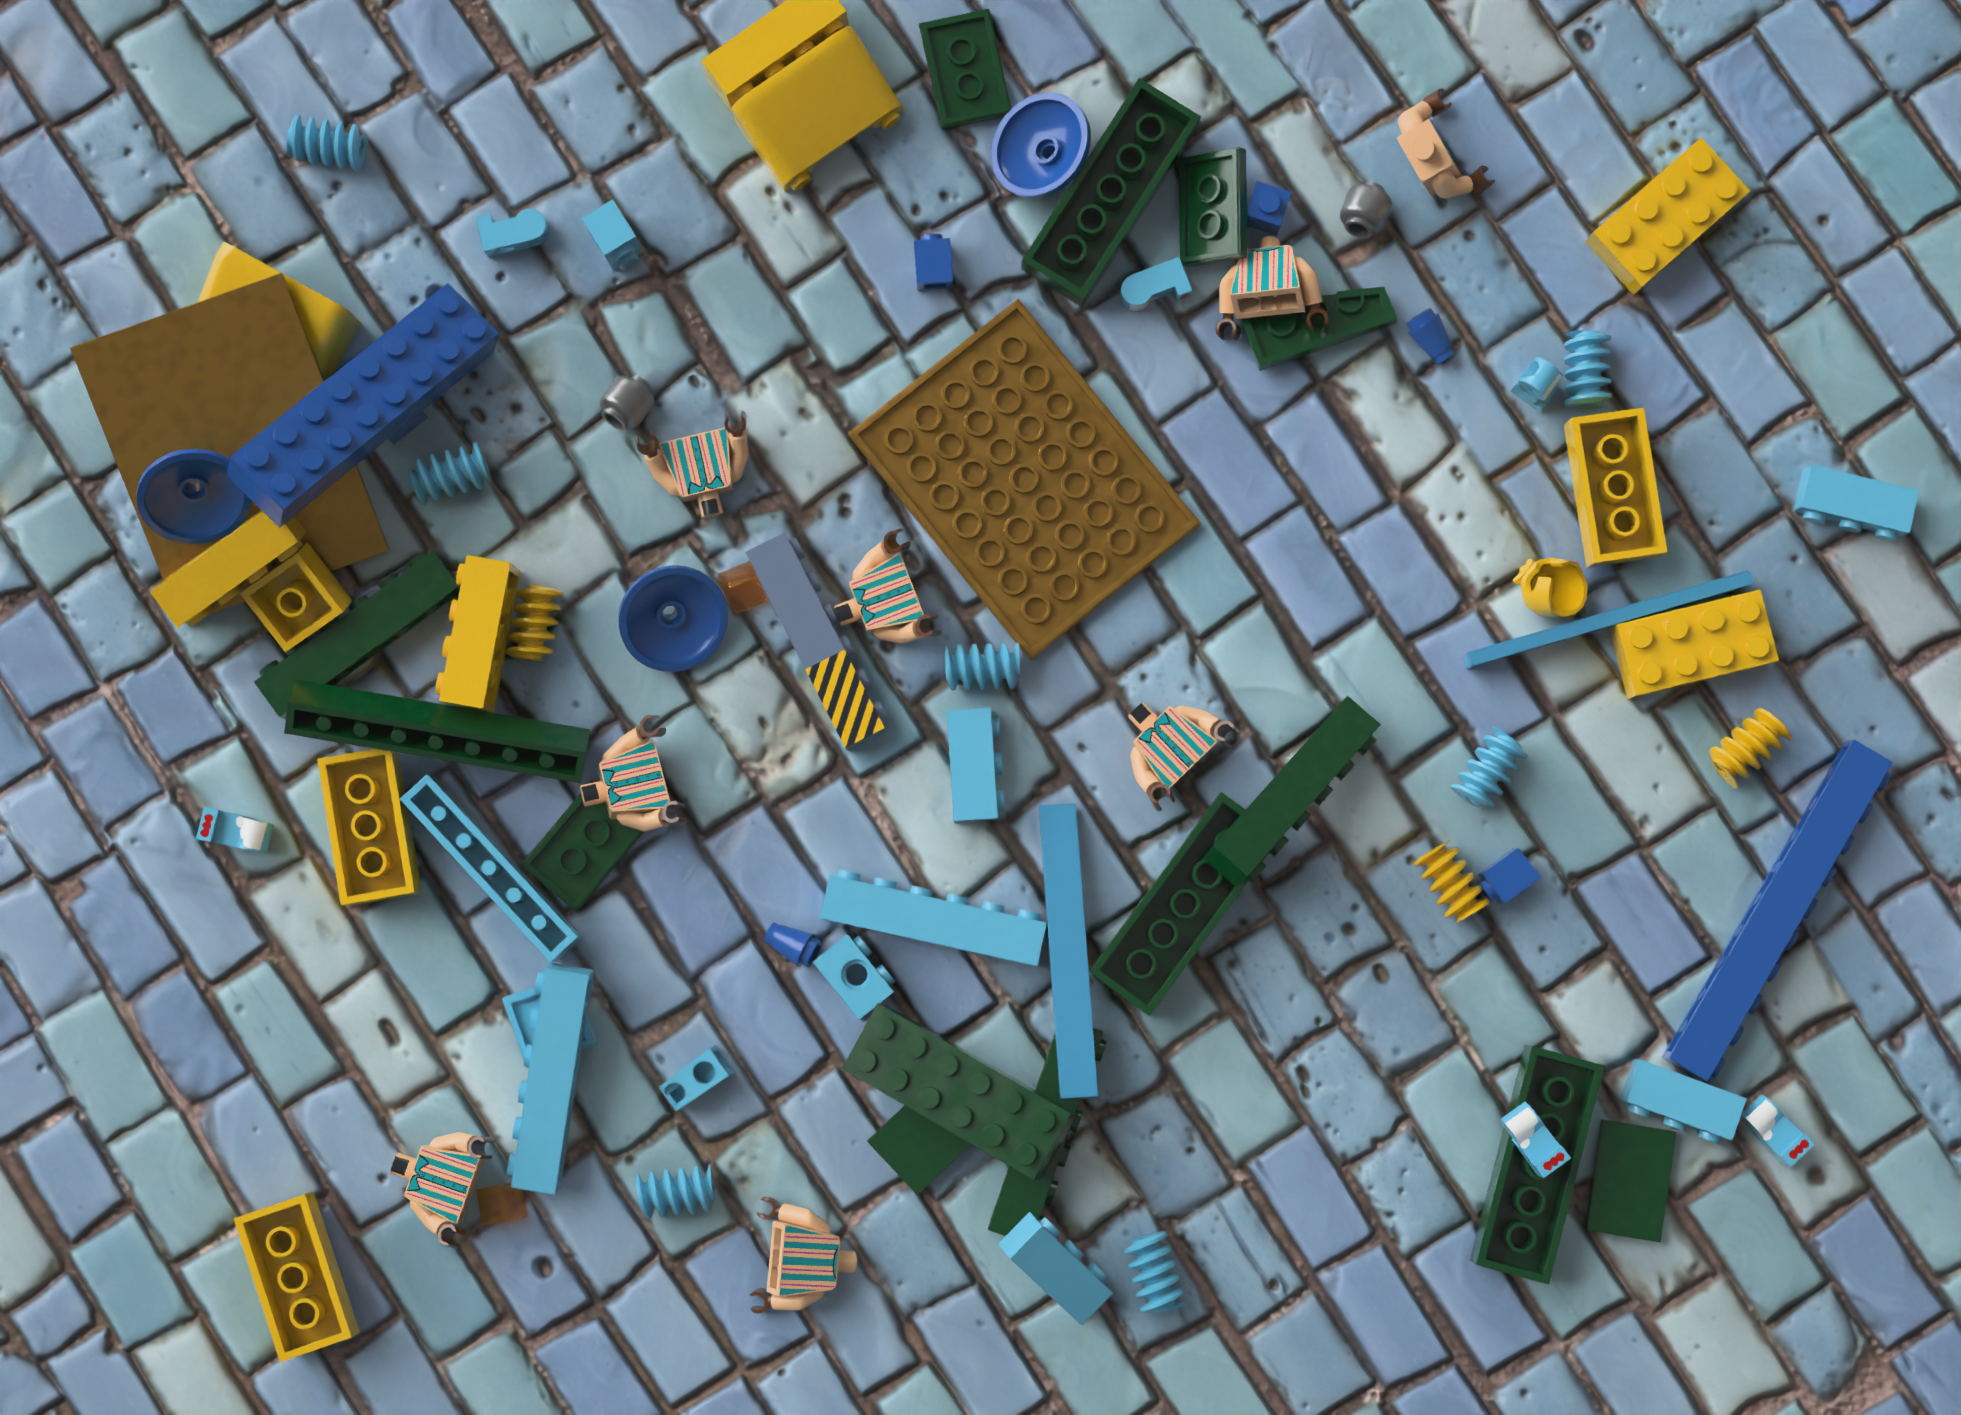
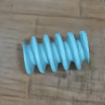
(326, 144)
(1586, 369)
(449, 474)
(982, 666)
(1489, 769)
(676, 1192)
(1154, 1273)

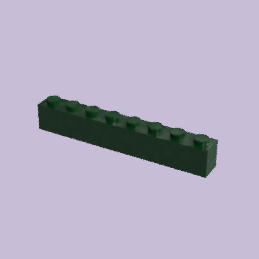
(436, 731)

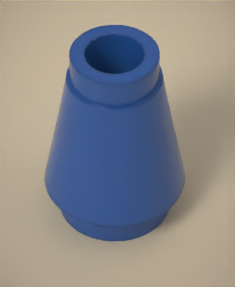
(1430, 335)
(794, 944)

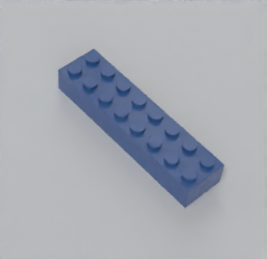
(362, 405)

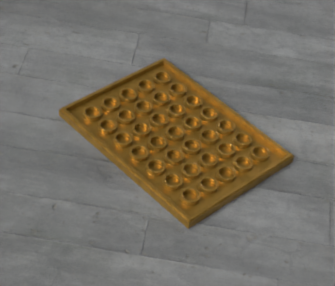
(212, 384)
(1024, 479)

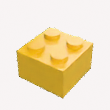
(296, 597)

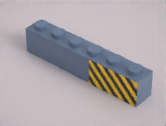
(815, 640)

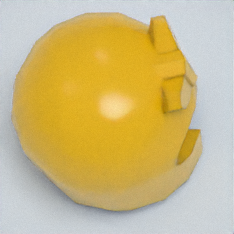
(1552, 587)

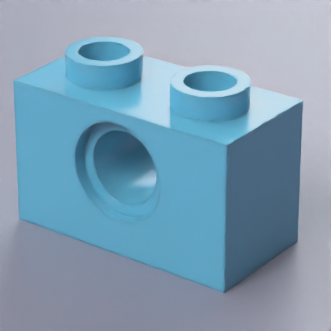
(613, 236)
(834, 966)

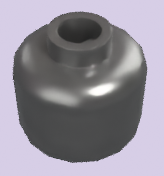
(1365, 210)
(626, 402)

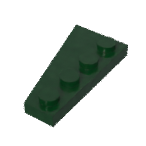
(1288, 337)

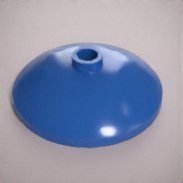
(1028, 138)
(187, 510)
(675, 639)

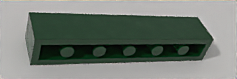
(363, 631)
(1292, 791)
(1020, 1193)

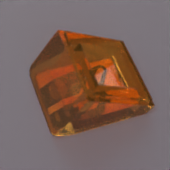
(742, 587)
(501, 1204)

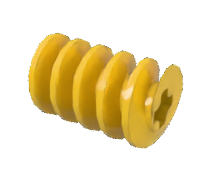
(534, 623)
(1747, 745)
(1451, 882)

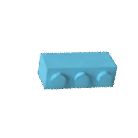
(1855, 502)
(974, 765)
(1682, 1101)
(1056, 1267)

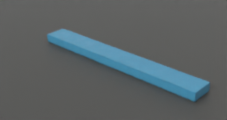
(1608, 619)
(1068, 952)

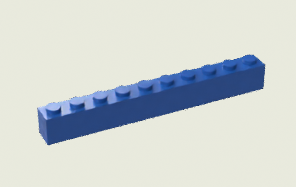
(1777, 911)

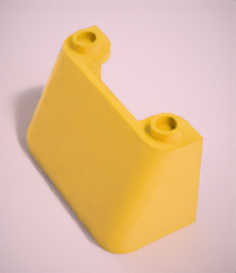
(816, 107)
(325, 321)

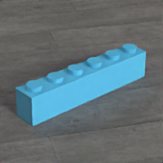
(491, 868)
(933, 919)
(551, 1078)

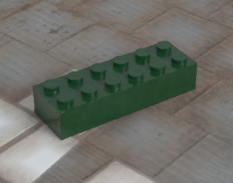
(1110, 192)
(1171, 916)
(959, 1091)
(1521, 1210)

